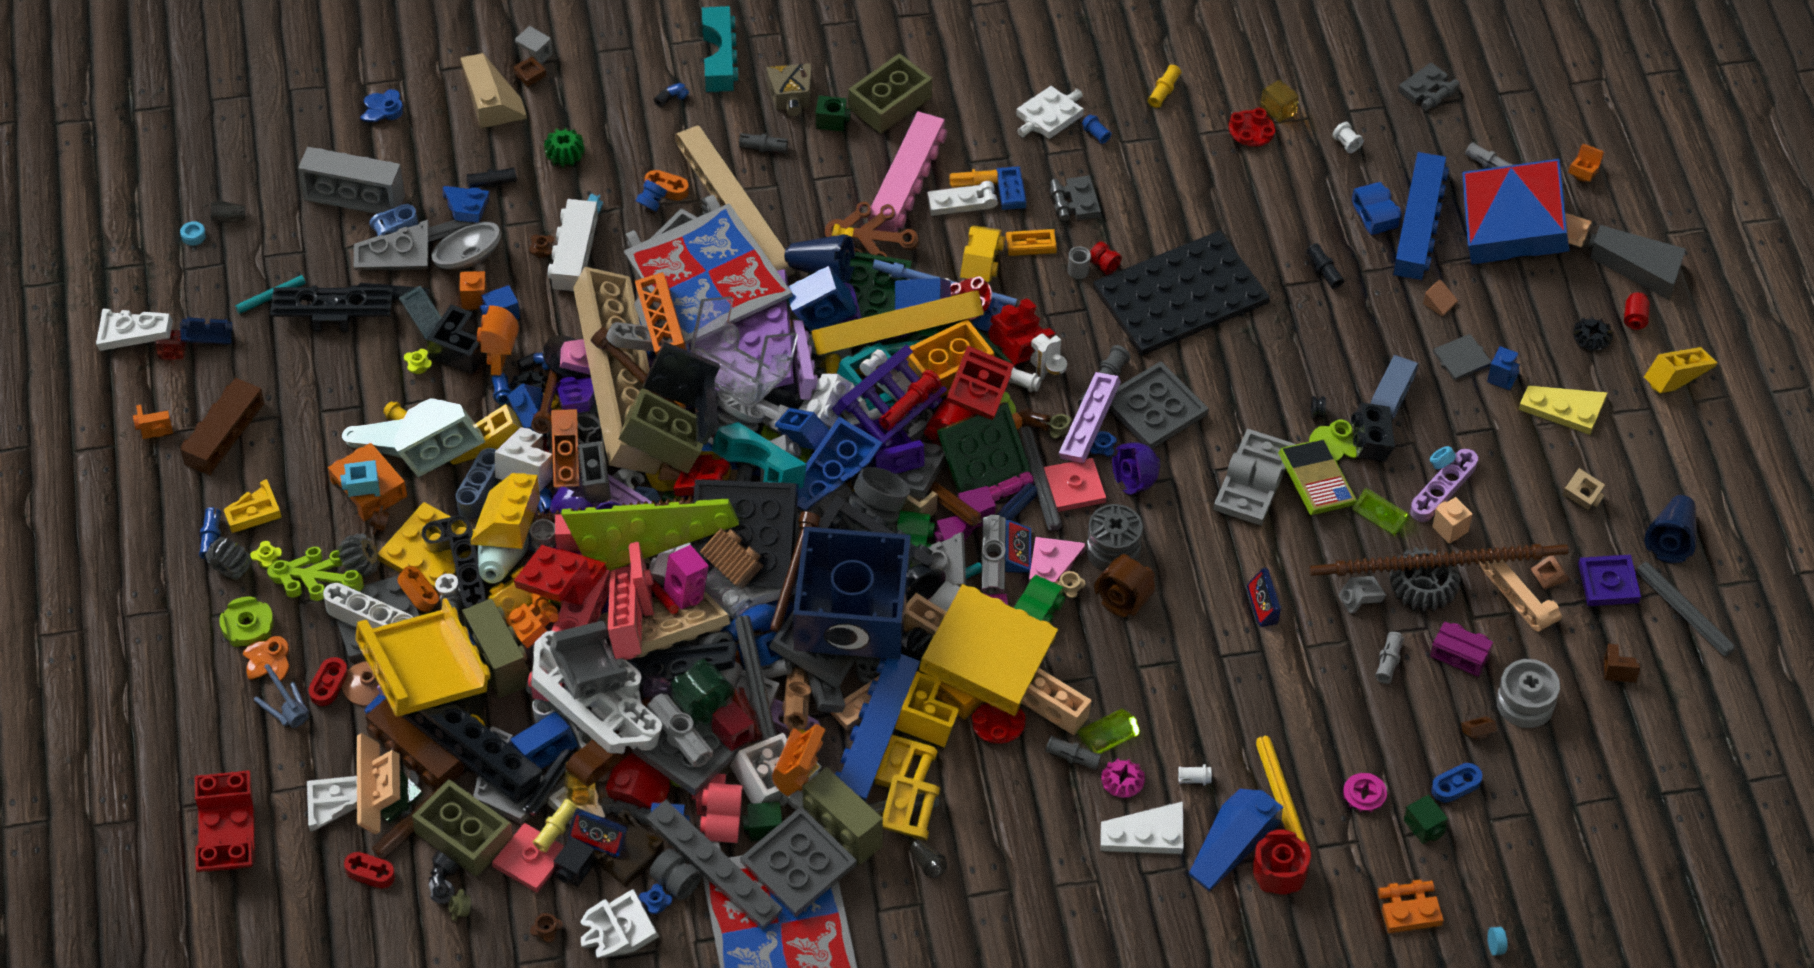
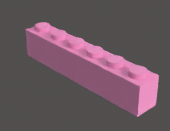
(909, 169)

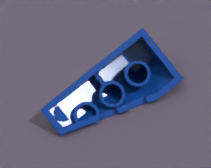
(836, 460)
(1234, 834)

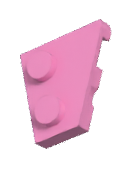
(1054, 557)

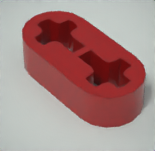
(368, 872)

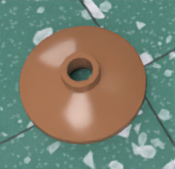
(358, 690)

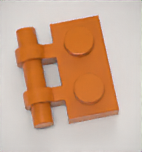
(531, 621)
(1410, 914)

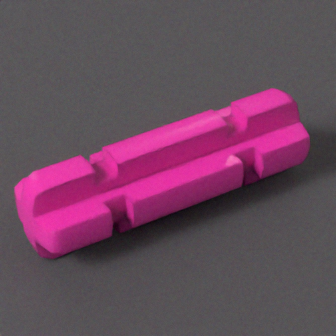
(1010, 486)

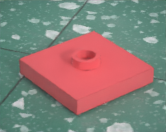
(1075, 485)
(641, 578)
(526, 862)

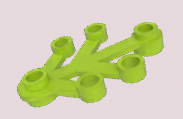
(283, 571)

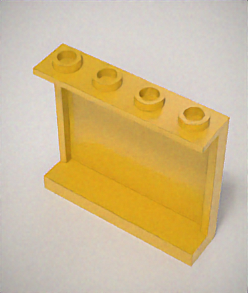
(988, 649)
(423, 660)

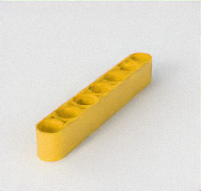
(897, 322)

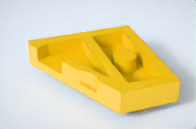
(253, 509)

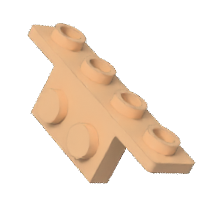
(376, 782)

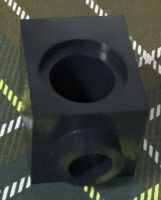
(574, 862)

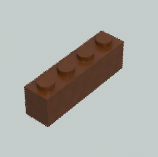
(222, 426)
(413, 746)

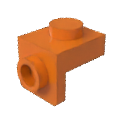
(1587, 163)
(152, 424)

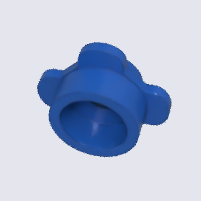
(1107, 440)
(655, 906)

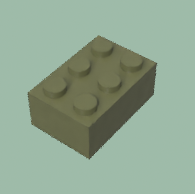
(890, 93)
(662, 431)
(497, 647)
(843, 815)
(462, 827)

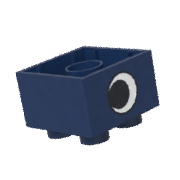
(851, 593)

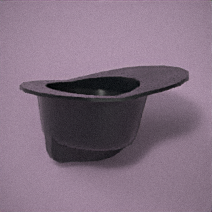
(924, 581)

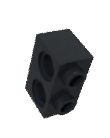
(1373, 431)

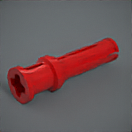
(917, 393)

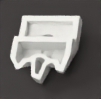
(618, 926)

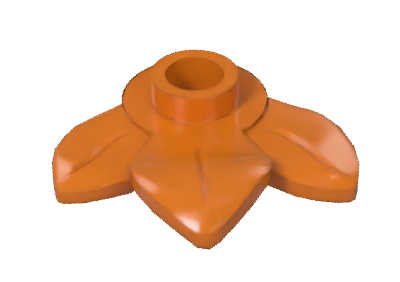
(260, 654)

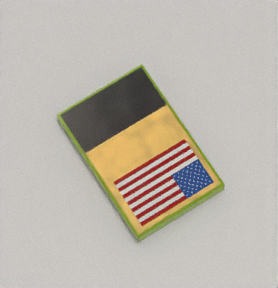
(1317, 476)

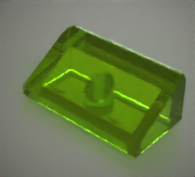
(1381, 511)
(1109, 731)

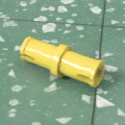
(555, 825)

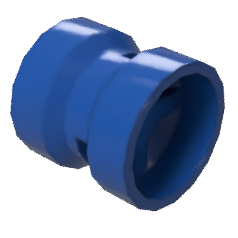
(651, 195)

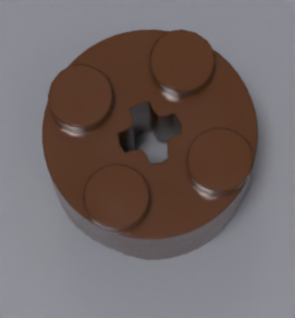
(1125, 586)

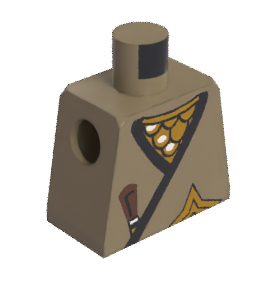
(790, 87)

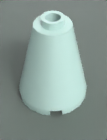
(497, 562)

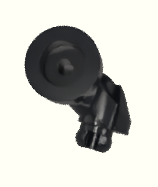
(440, 888)

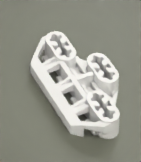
(610, 710)

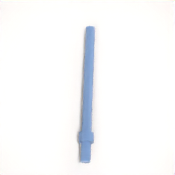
(898, 271)

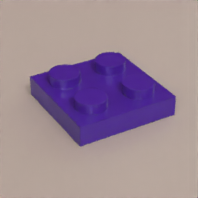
(1609, 580)

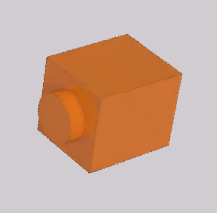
(471, 289)

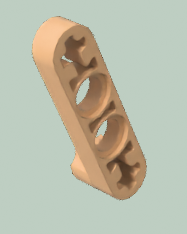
(1535, 613)

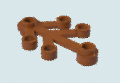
(868, 233)

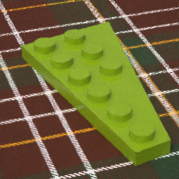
(608, 532)

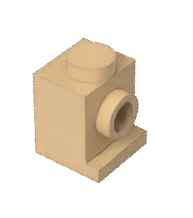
(1584, 481)

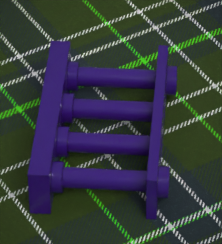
(884, 377)

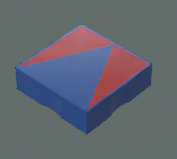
(1515, 211)

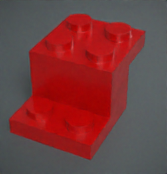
(980, 383)
(560, 575)

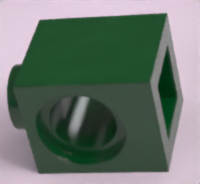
(832, 113)

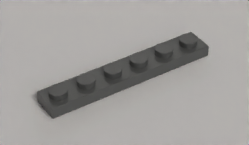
(714, 865)

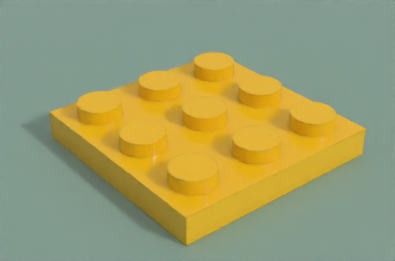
(409, 548)

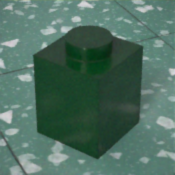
(761, 819)
(1425, 819)

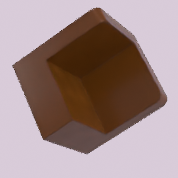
(1619, 668)

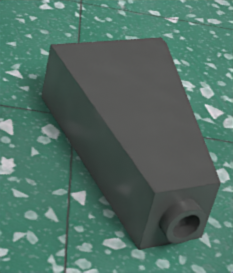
(1638, 258)

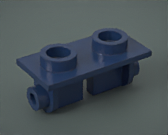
(196, 330)

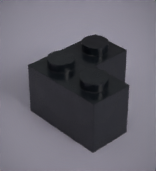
(454, 341)

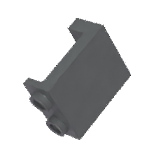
(587, 660)

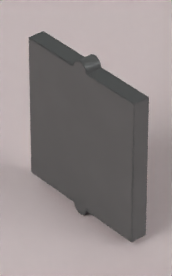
(1462, 357)

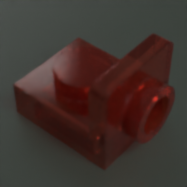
(171, 348)

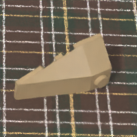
(491, 94)

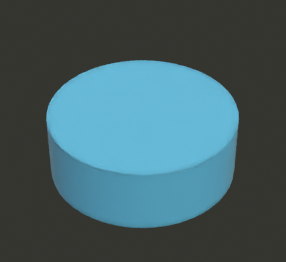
(193, 233)
(1442, 457)
(1497, 940)

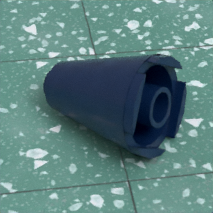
(823, 252)
(1674, 531)

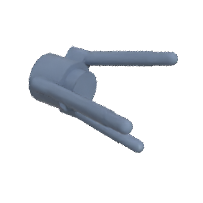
(293, 711)

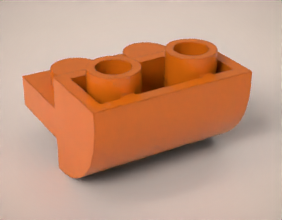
(497, 336)
(797, 759)

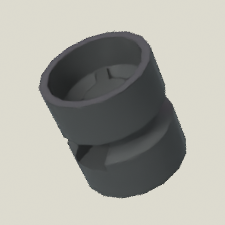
(674, 873)

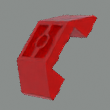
(225, 821)

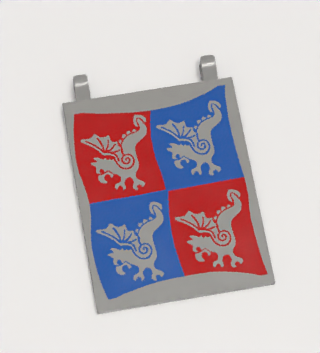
(709, 260)
(811, 940)

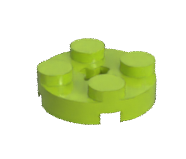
(241, 634)

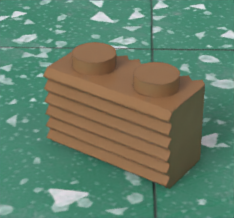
(732, 558)

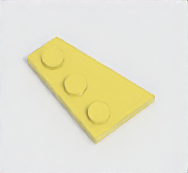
(1564, 406)

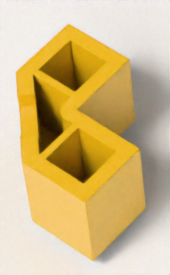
(981, 252)

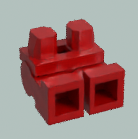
(1016, 329)

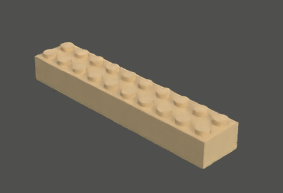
(600, 302)

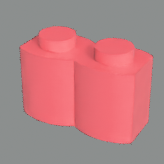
(723, 812)

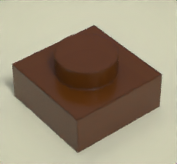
(529, 71)
(1479, 727)

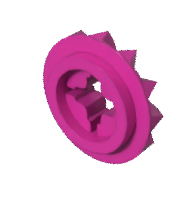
(1131, 784)
(1376, 791)

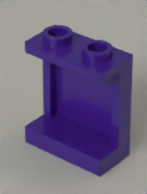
(900, 455)

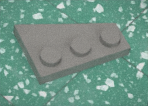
(396, 251)
(950, 558)

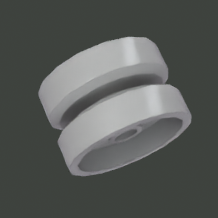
(1528, 693)

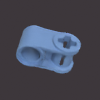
(394, 219)

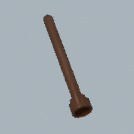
(599, 340)
(541, 420)
(806, 519)

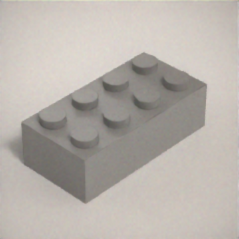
(350, 181)

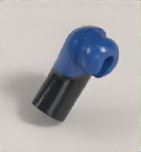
(668, 92)
(531, 361)

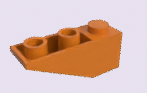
(565, 448)

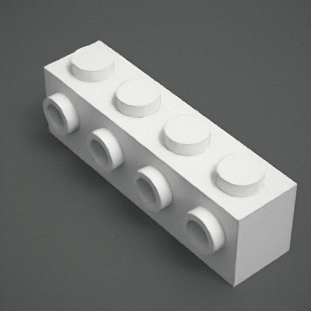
(573, 244)

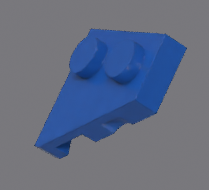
(466, 203)

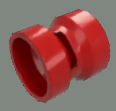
(1105, 258)

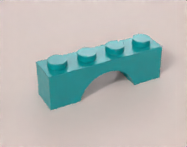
(719, 67)
(741, 444)

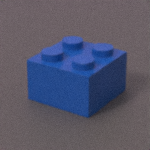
(821, 299)

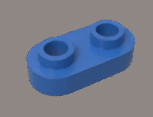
(1454, 782)

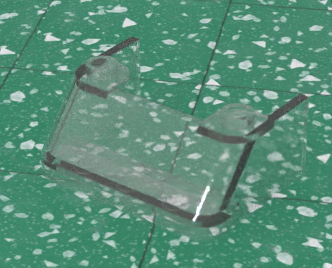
(739, 372)

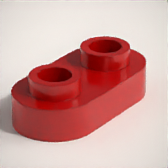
(326, 683)

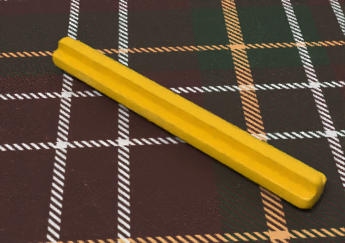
(1279, 785)

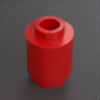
(1637, 311)

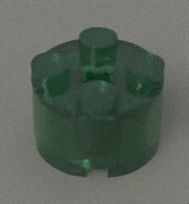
(701, 691)

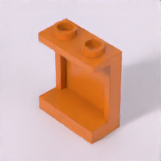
(391, 484)

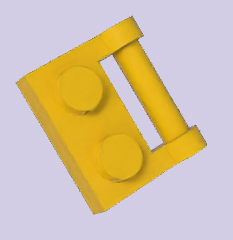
(899, 758)
(901, 804)

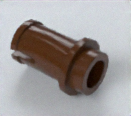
(1034, 419)

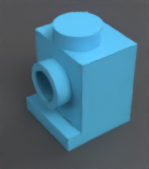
(361, 479)

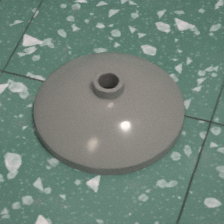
(467, 246)

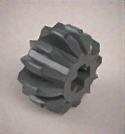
(359, 554)
(228, 558)

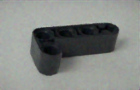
(458, 543)

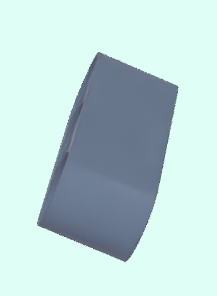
(1395, 384)
(477, 485)

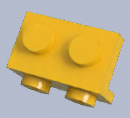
(508, 595)

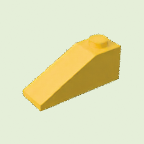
(1678, 368)
(496, 431)

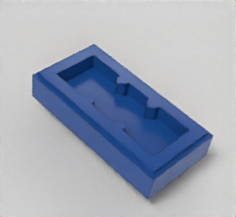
(1011, 188)

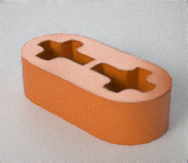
(670, 183)
(418, 589)

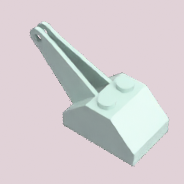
(425, 437)

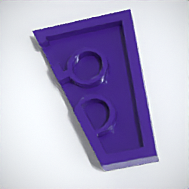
(576, 393)

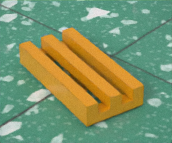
(1031, 245)

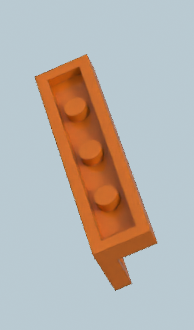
(667, 306)

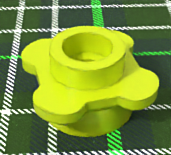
(420, 366)
(266, 560)

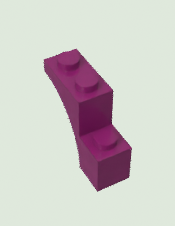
(980, 500)

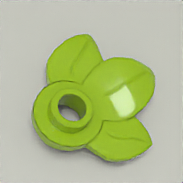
(1338, 443)

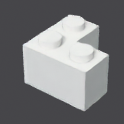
(524, 454)
(755, 768)

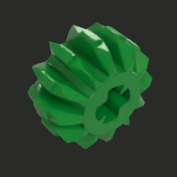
(564, 147)

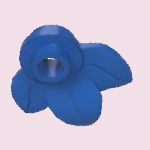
(383, 105)

